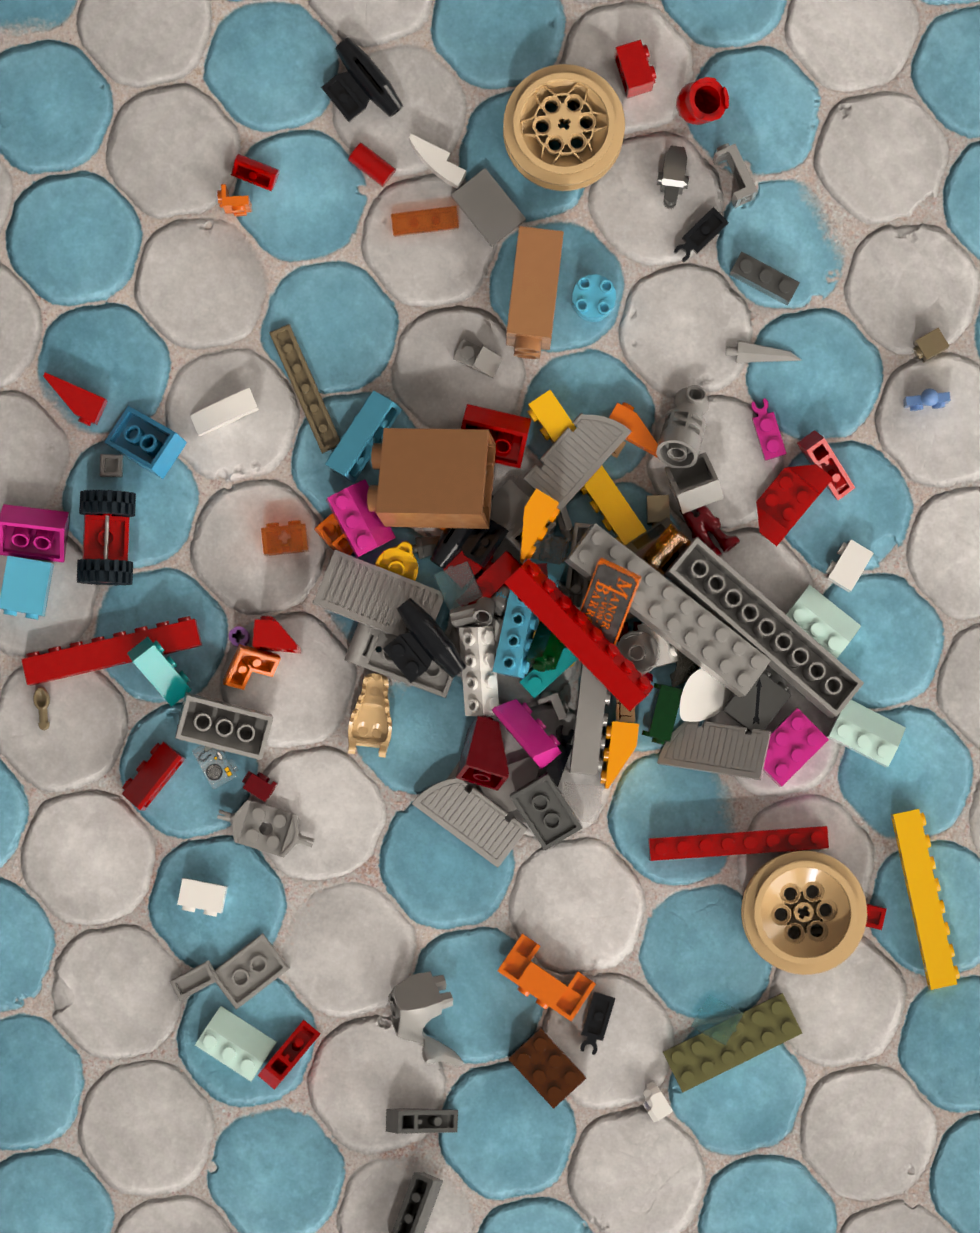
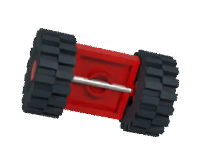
(106, 537)

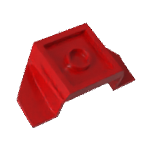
(789, 499)

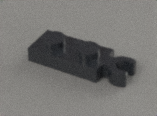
(702, 233)
(557, 766)
(597, 1019)

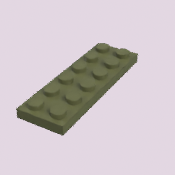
(756, 1033)

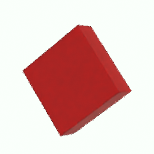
(875, 916)

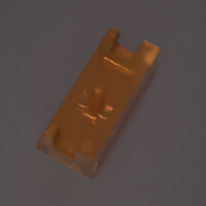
(665, 548)

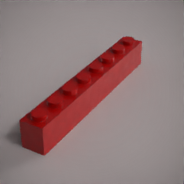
(579, 634)
(107, 652)
(738, 843)

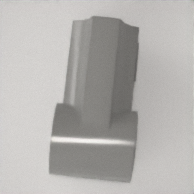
(478, 613)

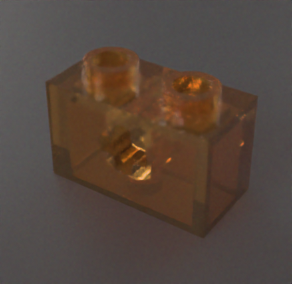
(296, 544)

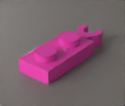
(768, 432)

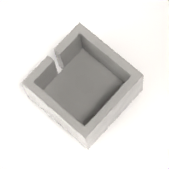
(695, 485)

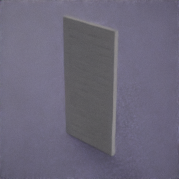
(372, 594)

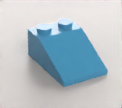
(145, 442)

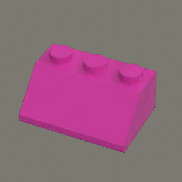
(360, 526)
(33, 533)
(528, 732)

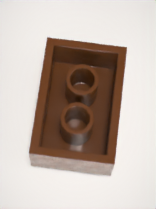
(547, 1067)

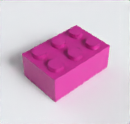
(791, 747)

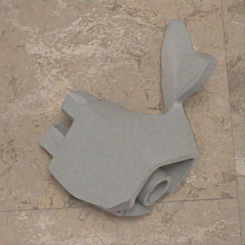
(414, 1005)

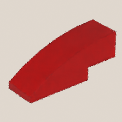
(496, 575)

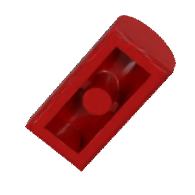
(371, 164)
(255, 172)

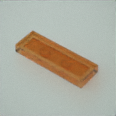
(424, 221)

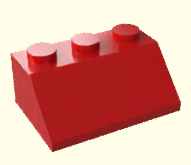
(507, 430)
(271, 636)
(152, 775)

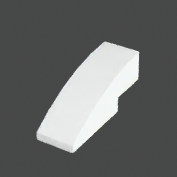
(437, 161)
(224, 412)

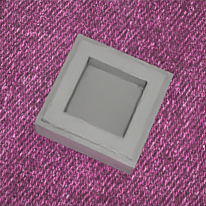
(111, 465)

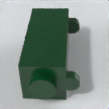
(544, 649)
(664, 714)

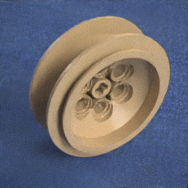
(568, 166)
(840, 929)

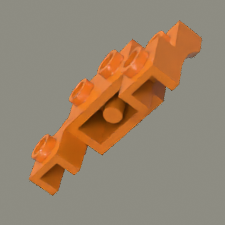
(541, 984)

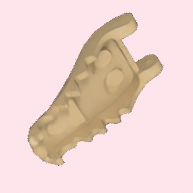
(371, 719)

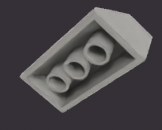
(223, 726)

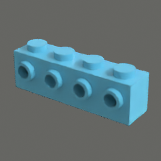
(366, 429)
(515, 638)

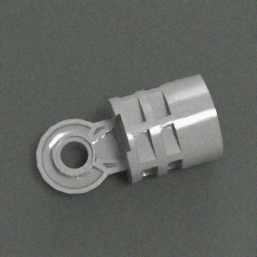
(684, 429)

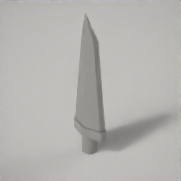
(757, 353)

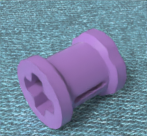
(235, 631)

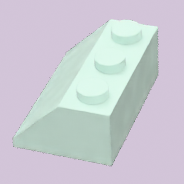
(823, 621)
(867, 733)
(235, 1043)

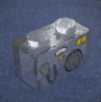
(215, 765)

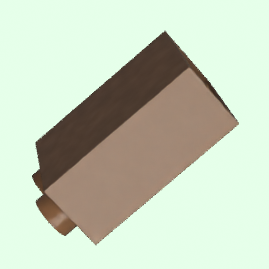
(534, 291)
(433, 478)

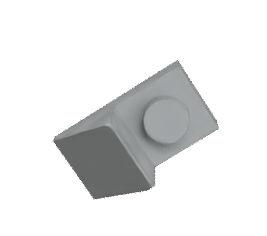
(477, 358)

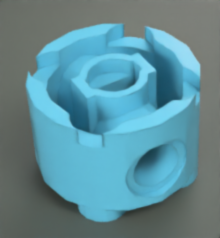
(593, 298)

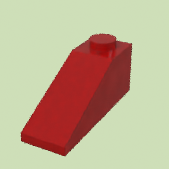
(81, 402)
(819, 452)
(289, 1054)

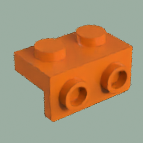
(234, 204)

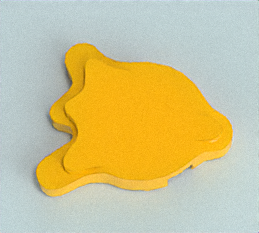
(399, 560)

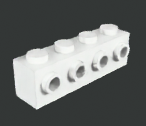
(478, 678)

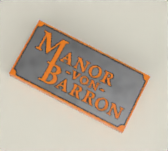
(610, 598)

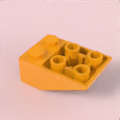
(537, 514)
(622, 743)

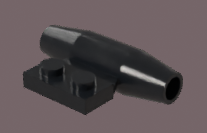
(359, 85)
(475, 543)
(422, 644)

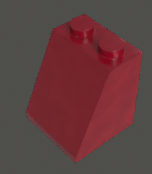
(483, 755)

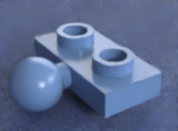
(928, 398)

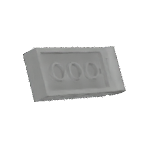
(363, 653)

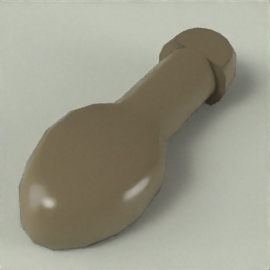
(42, 701)

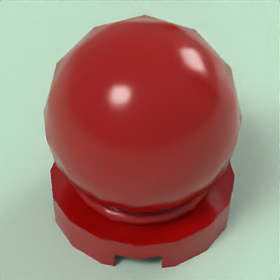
(702, 101)

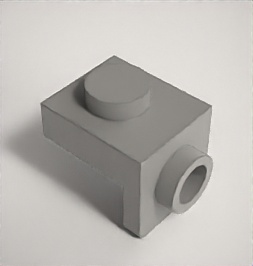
(560, 707)

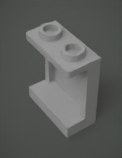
(740, 172)

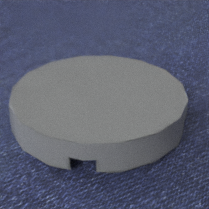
(640, 650)

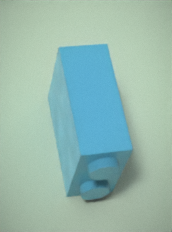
(26, 587)

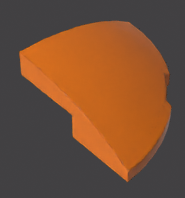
(333, 535)

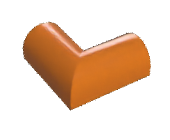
(247, 661)

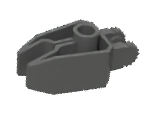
(673, 176)

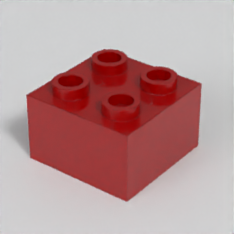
(634, 68)

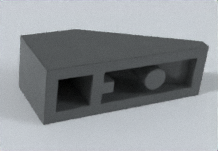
(421, 1120)

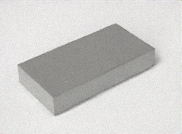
(194, 980)

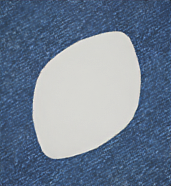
(702, 697)

